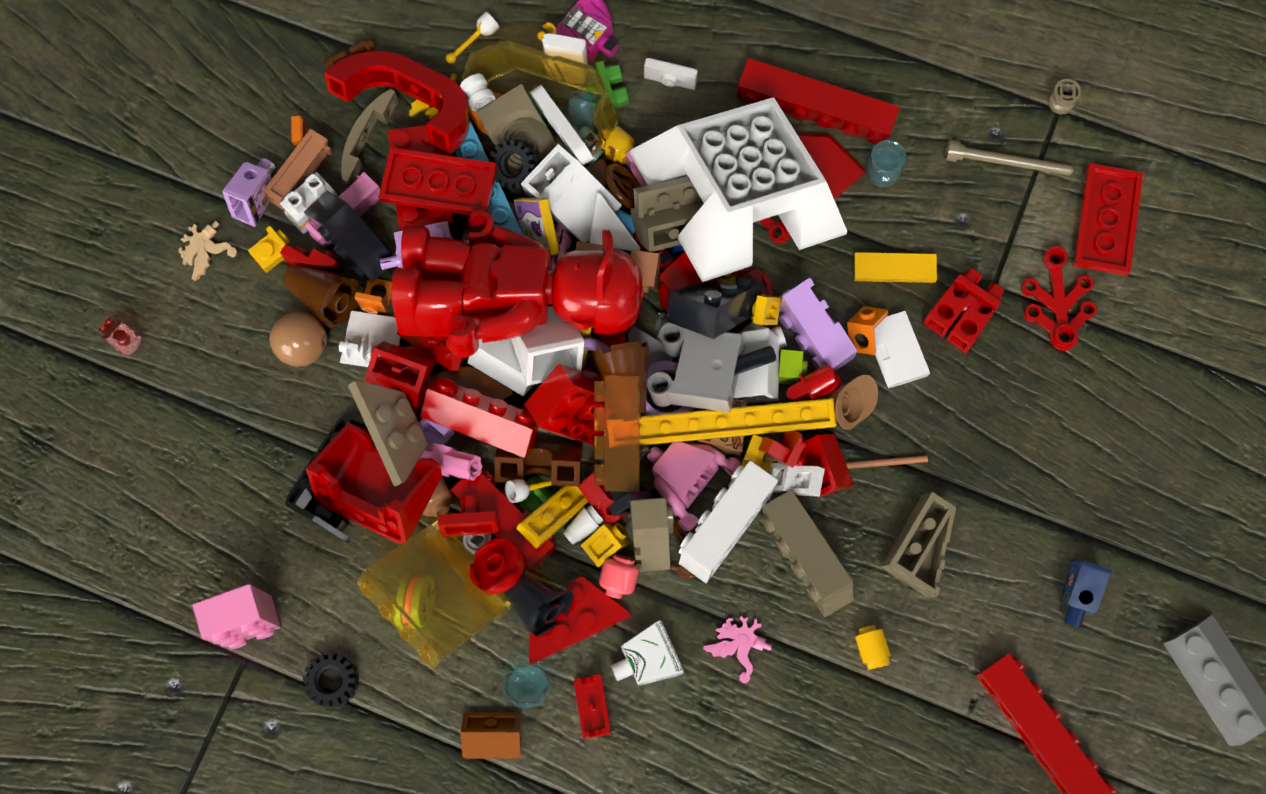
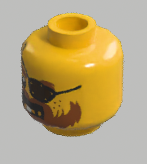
(617, 146)

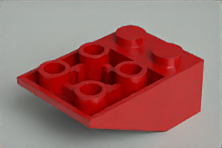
(402, 371)
(566, 404)

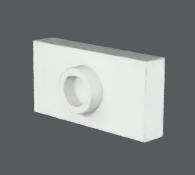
(670, 73)

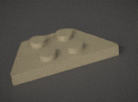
(391, 427)

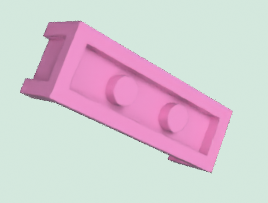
(359, 196)

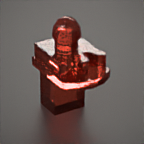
(120, 336)

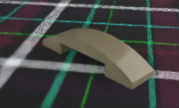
(379, 110)

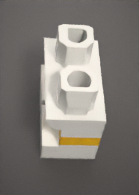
(304, 196)

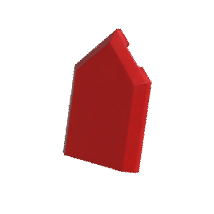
(833, 162)

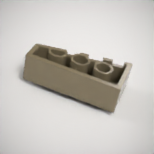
(809, 553)

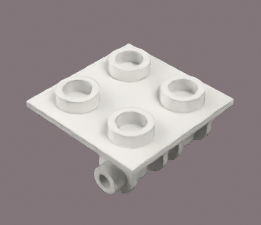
(364, 334)

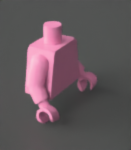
(683, 474)

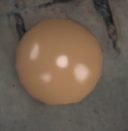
(298, 338)

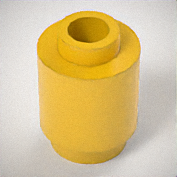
(873, 647)

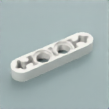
(561, 125)

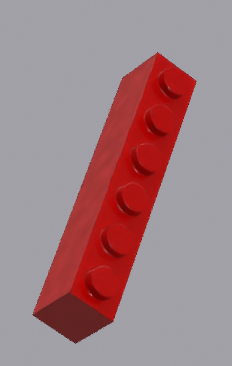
(818, 101)
(1041, 728)

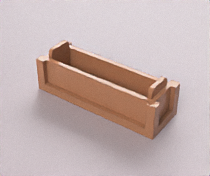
(298, 167)

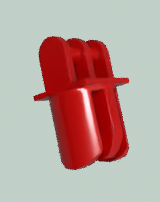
(815, 385)

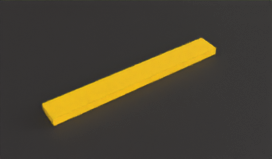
(740, 422)

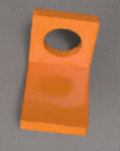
(375, 304)
(864, 323)

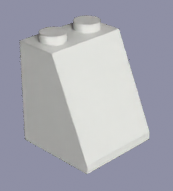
(547, 347)

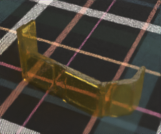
(507, 56)

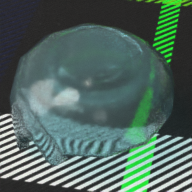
(526, 686)

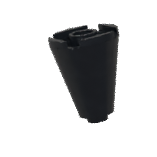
(539, 601)

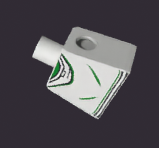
(648, 657)

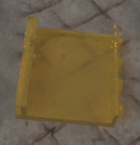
(430, 594)

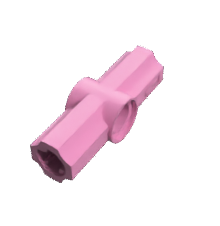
(454, 462)

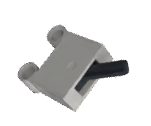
(705, 370)

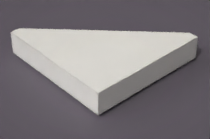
(606, 219)

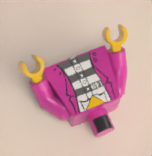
(590, 22)

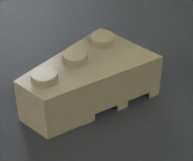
(651, 529)
(922, 544)

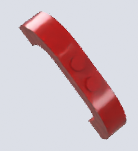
(393, 70)

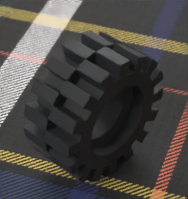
(501, 158)
(316, 670)

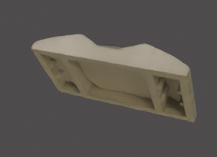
(514, 118)

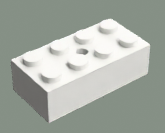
(728, 521)

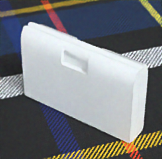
(565, 47)
(899, 351)

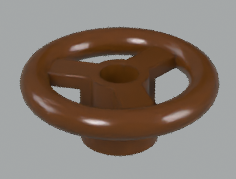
(620, 187)

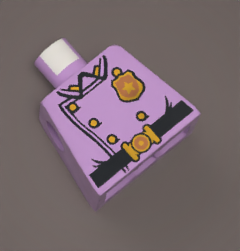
(245, 191)

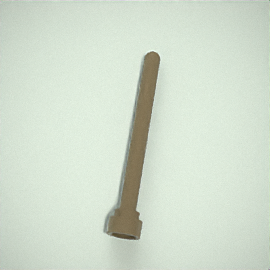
(958, 151)

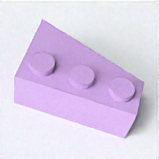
(815, 328)

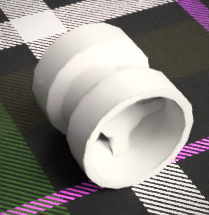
(476, 89)

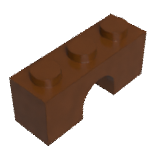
(558, 461)

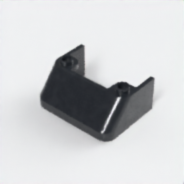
(301, 495)

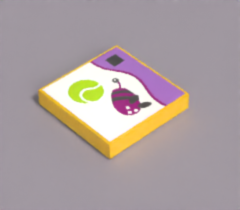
(537, 222)

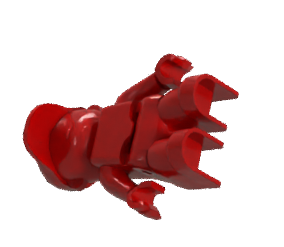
(505, 285)

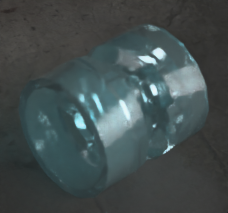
(886, 163)

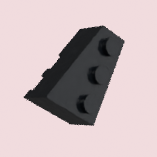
(714, 305)

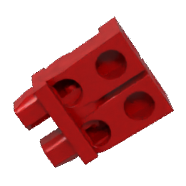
(968, 300)

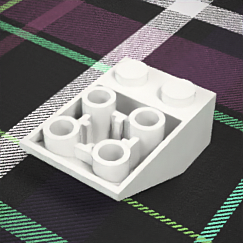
(569, 191)

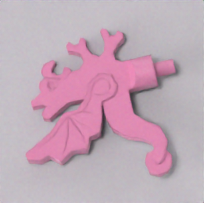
(742, 638)

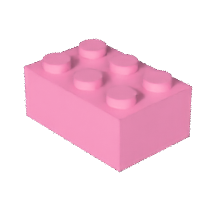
(237, 617)

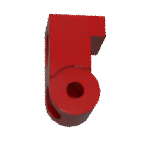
(599, 499)

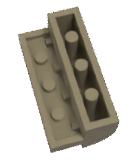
(663, 212)

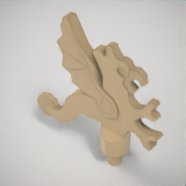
(200, 244)

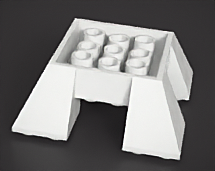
(744, 170)

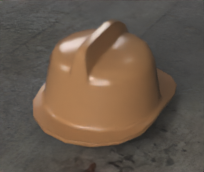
(854, 401)

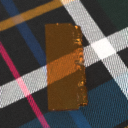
(622, 433)

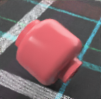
(619, 576)

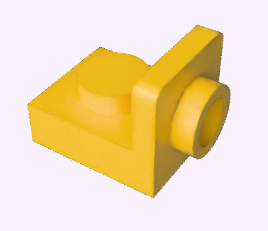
(268, 249)
(766, 310)
(755, 455)
(606, 542)

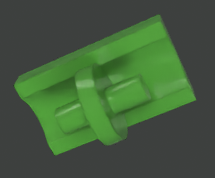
(612, 75)

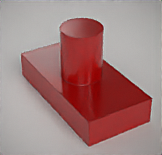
(469, 520)

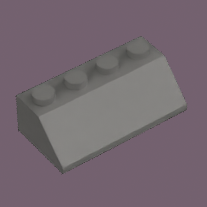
(1220, 680)

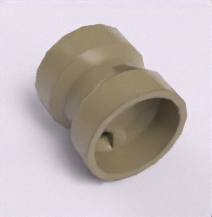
(1064, 96)

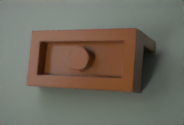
(491, 735)

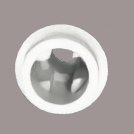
(583, 525)

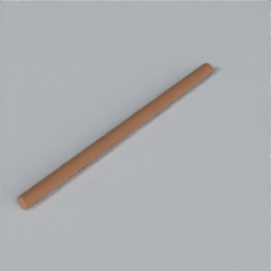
(887, 462)

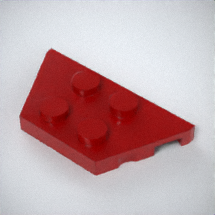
(589, 615)

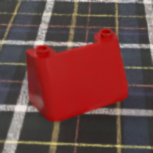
(355, 484)

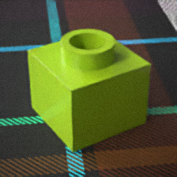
(790, 366)

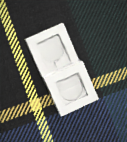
(800, 479)

